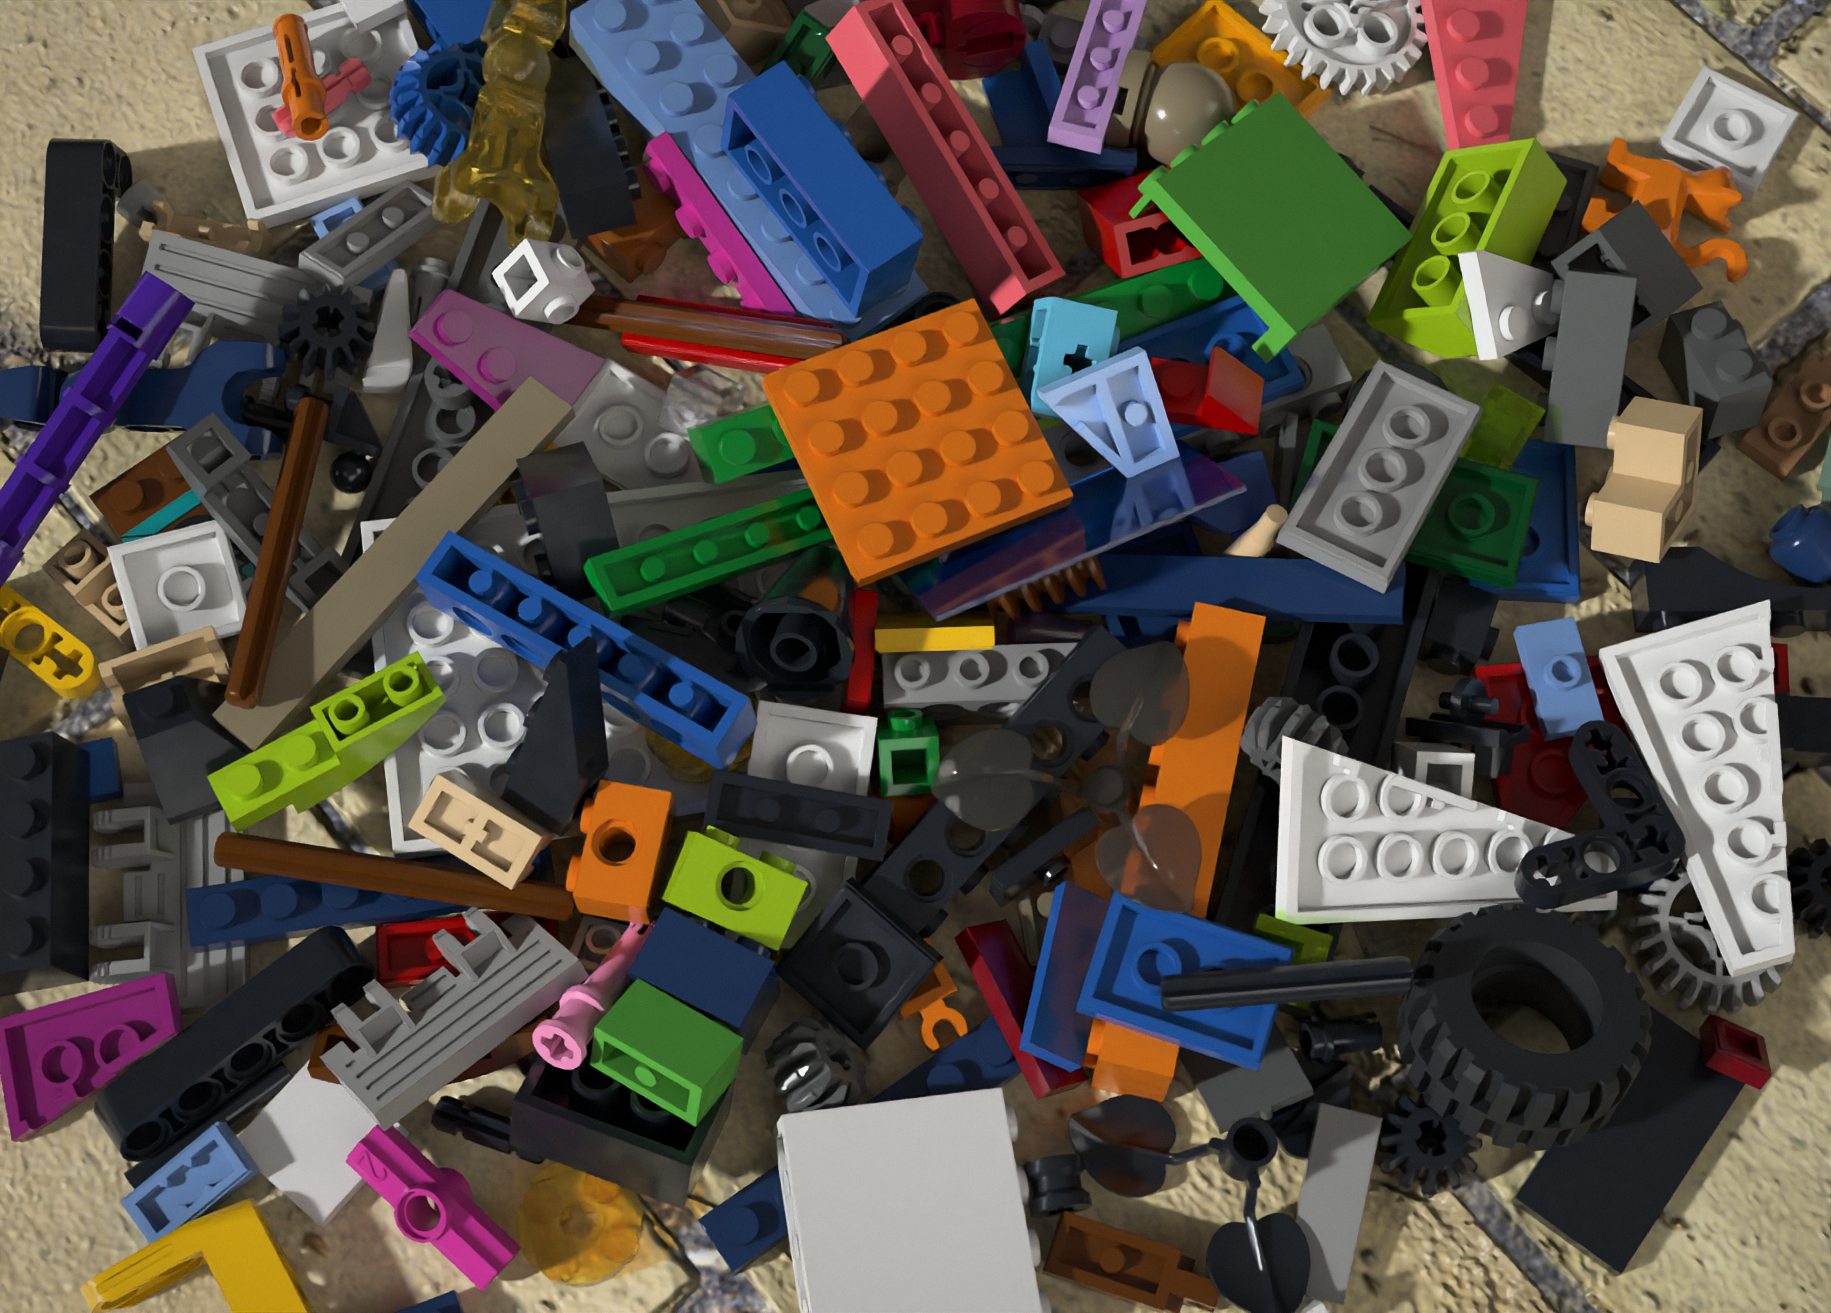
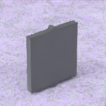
(1240, 1093)

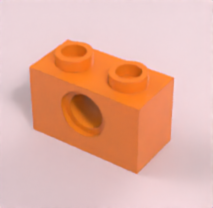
(626, 887)

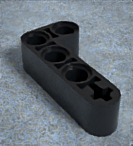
(78, 241)

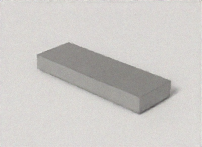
(370, 237)
(1335, 1195)

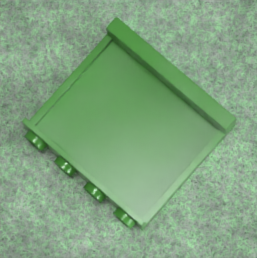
(1276, 217)

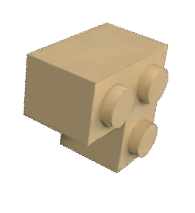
(1650, 482)

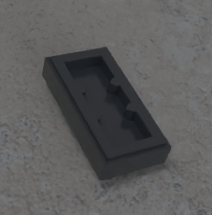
(1045, 858)

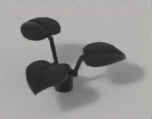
(1251, 1263)

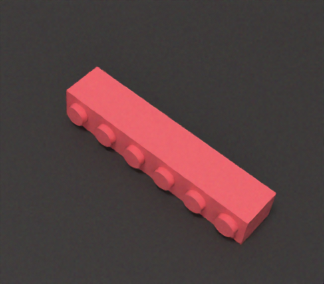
(944, 155)

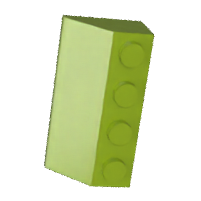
(1478, 200)

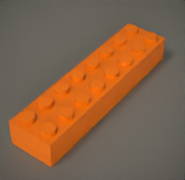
(1196, 776)

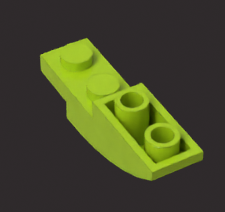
(334, 749)

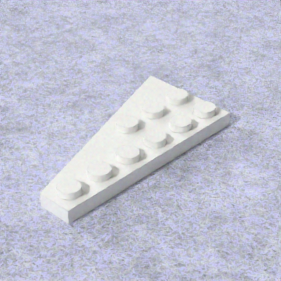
(1711, 743)
(1396, 849)

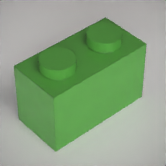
(666, 1051)

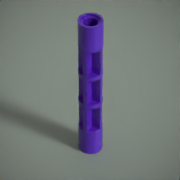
(41, 475)

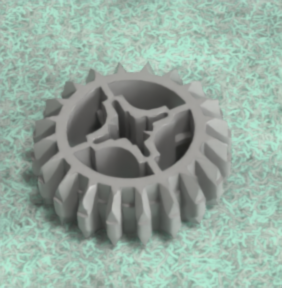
(1704, 980)

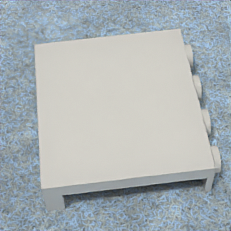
(909, 1207)

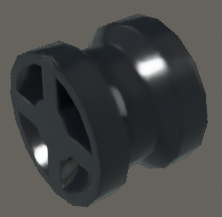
(1057, 1185)

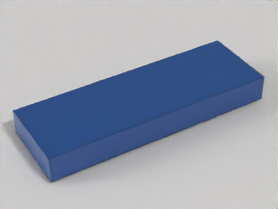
(1072, 932)

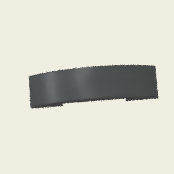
(241, 503)

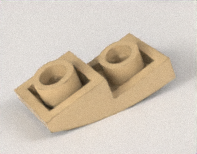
(88, 577)

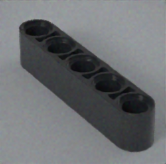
(233, 1043)

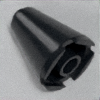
(802, 628)

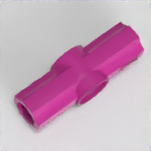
(461, 1227)

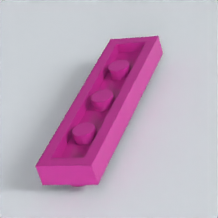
(703, 217)

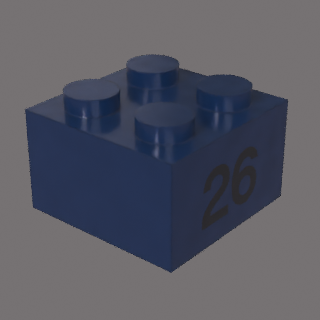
(710, 972)

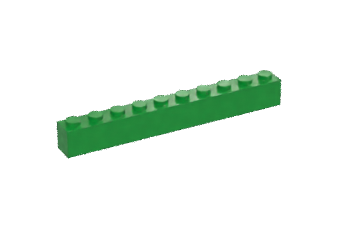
(754, 439)

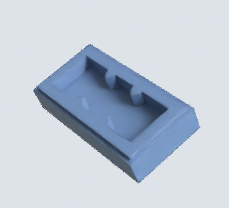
(1557, 676)
(191, 1183)

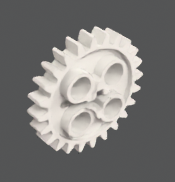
(1348, 39)

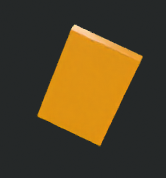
(1242, 57)

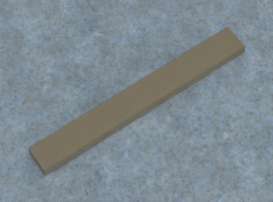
(388, 568)

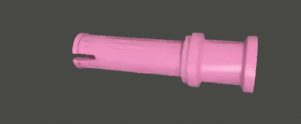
(582, 1006)

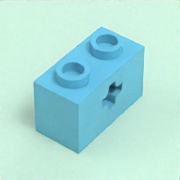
(1062, 329)

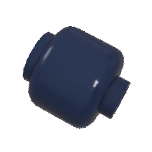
(1803, 545)

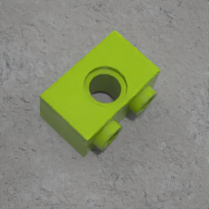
(696, 886)

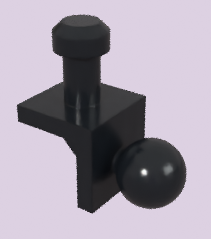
(347, 427)

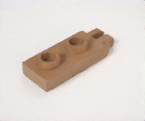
(1792, 420)

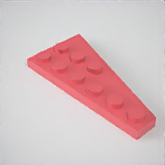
(1475, 66)

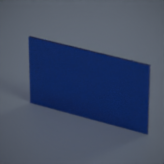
(1101, 515)

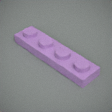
(1094, 74)

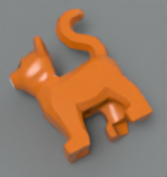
(1665, 192)

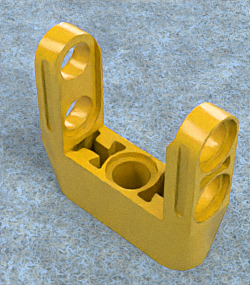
(235, 1246)

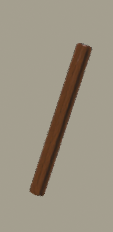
(707, 327)
(277, 554)
(391, 875)

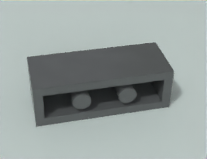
(1587, 355)

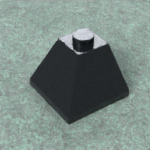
(183, 742)

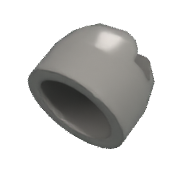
(137, 203)

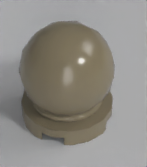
(1168, 106)

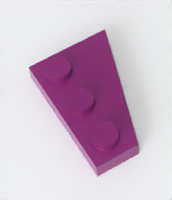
(79, 1046)

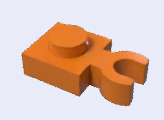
(930, 1005)

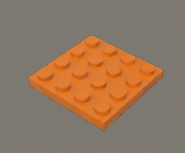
(916, 441)

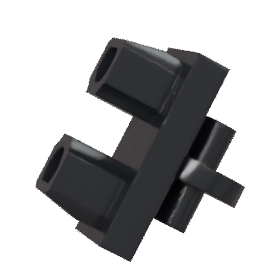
(1490, 739)

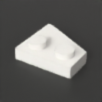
(1506, 303)

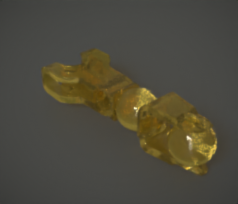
(508, 125)

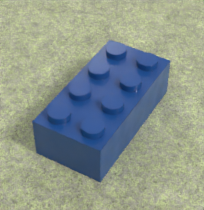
(821, 188)

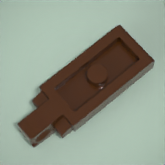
(1126, 1266)

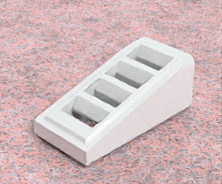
(391, 359)

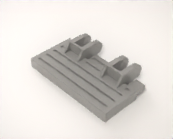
(236, 301)
(156, 899)
(450, 1018)

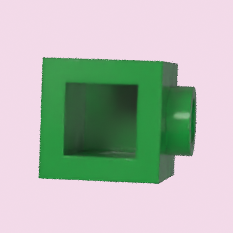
(906, 753)

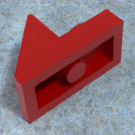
(1210, 396)

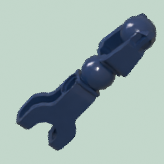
(162, 397)

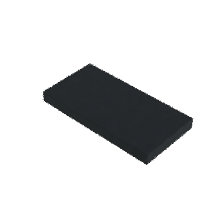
(1619, 1180)

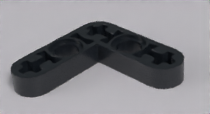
(1621, 838)

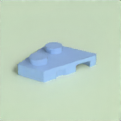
(1116, 411)

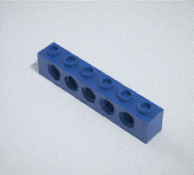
(633, 673)

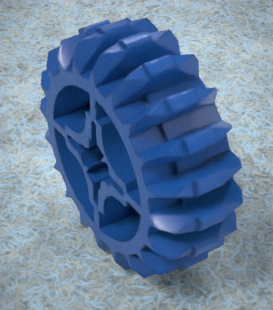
(436, 101)

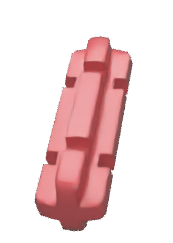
(351, 77)

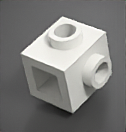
(543, 281)

